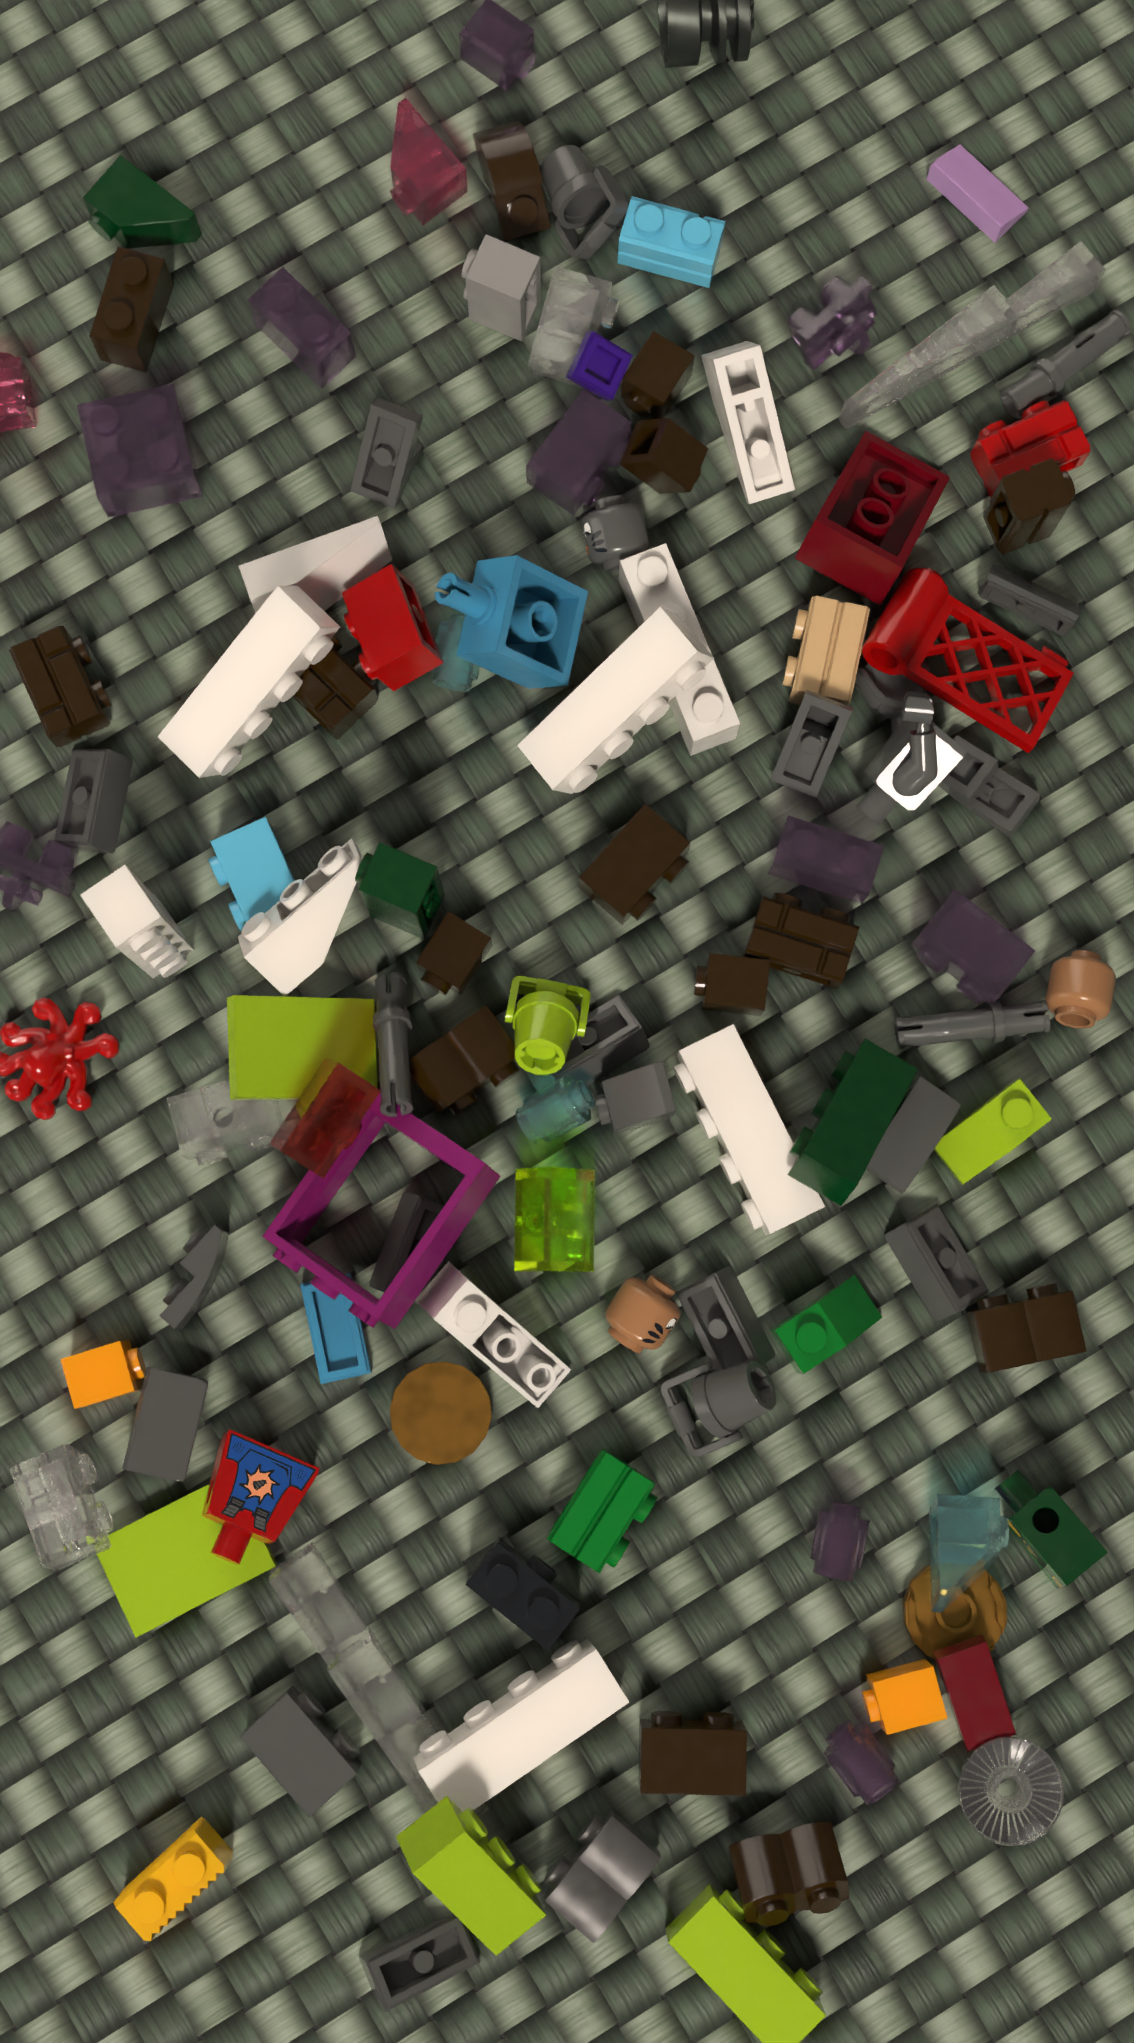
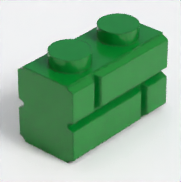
(602, 1511)

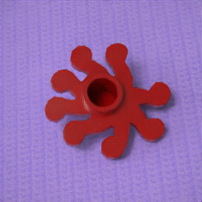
(54, 1057)

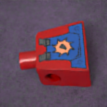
(253, 1493)

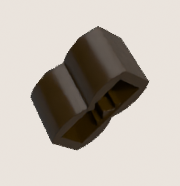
(464, 1062)
(1025, 1330)
(789, 1873)

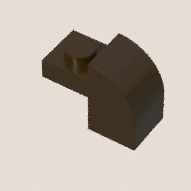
(513, 178)

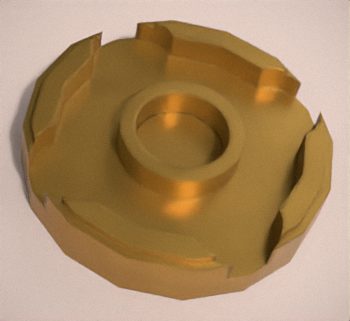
(440, 1412)
(975, 1612)

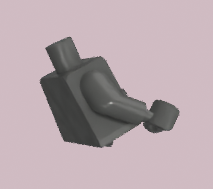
(917, 751)

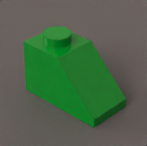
(826, 1325)

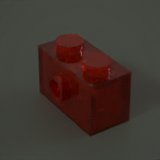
(325, 1117)

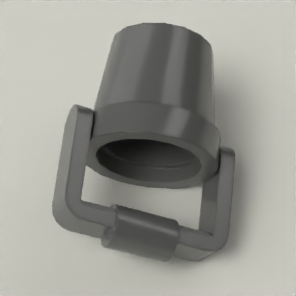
(581, 197)
(722, 1401)

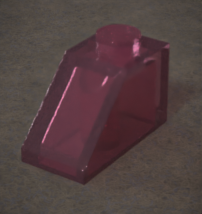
(423, 167)

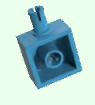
(517, 620)

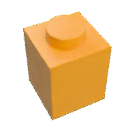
(103, 1373)
(904, 1697)

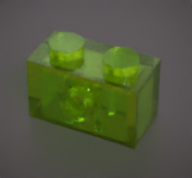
(567, 1212)

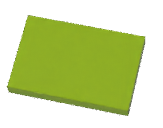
(284, 1040)
(167, 1565)

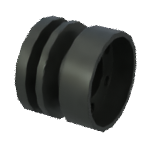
(691, 22)

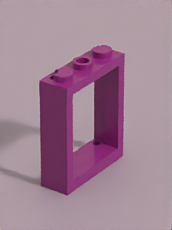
(316, 1193)

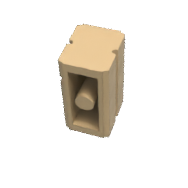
(828, 650)

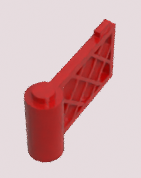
(907, 636)

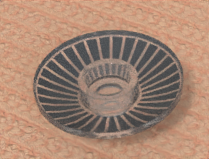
(1029, 1809)

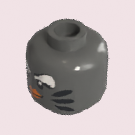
(614, 532)

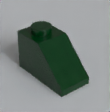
(138, 210)

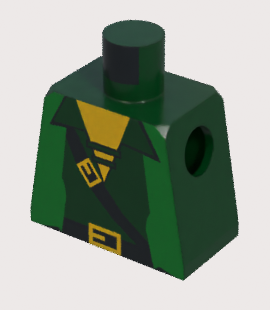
(1067, 1546)

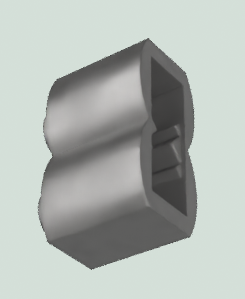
(600, 1875)

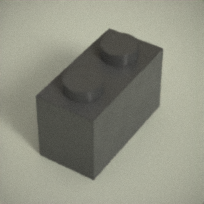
(302, 1749)

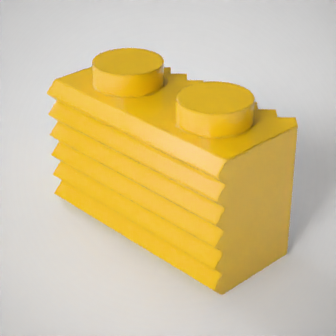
(174, 1879)

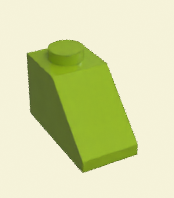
(991, 1131)

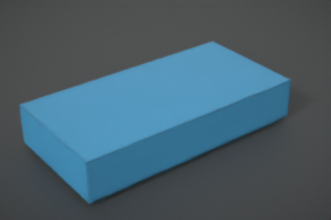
(335, 1335)

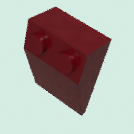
(872, 518)

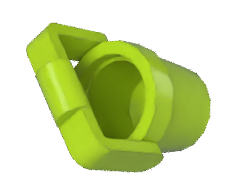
(545, 1021)

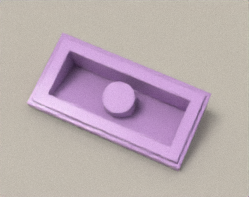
(976, 192)

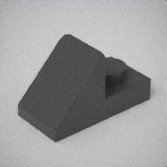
(387, 452)
(811, 743)

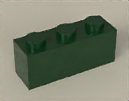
(400, 889)
(850, 1121)

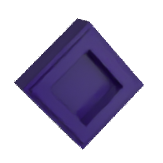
(599, 365)

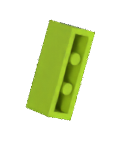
(472, 1874)
(746, 1968)

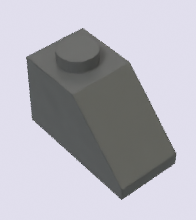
(636, 1099)

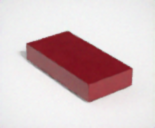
(974, 1692)

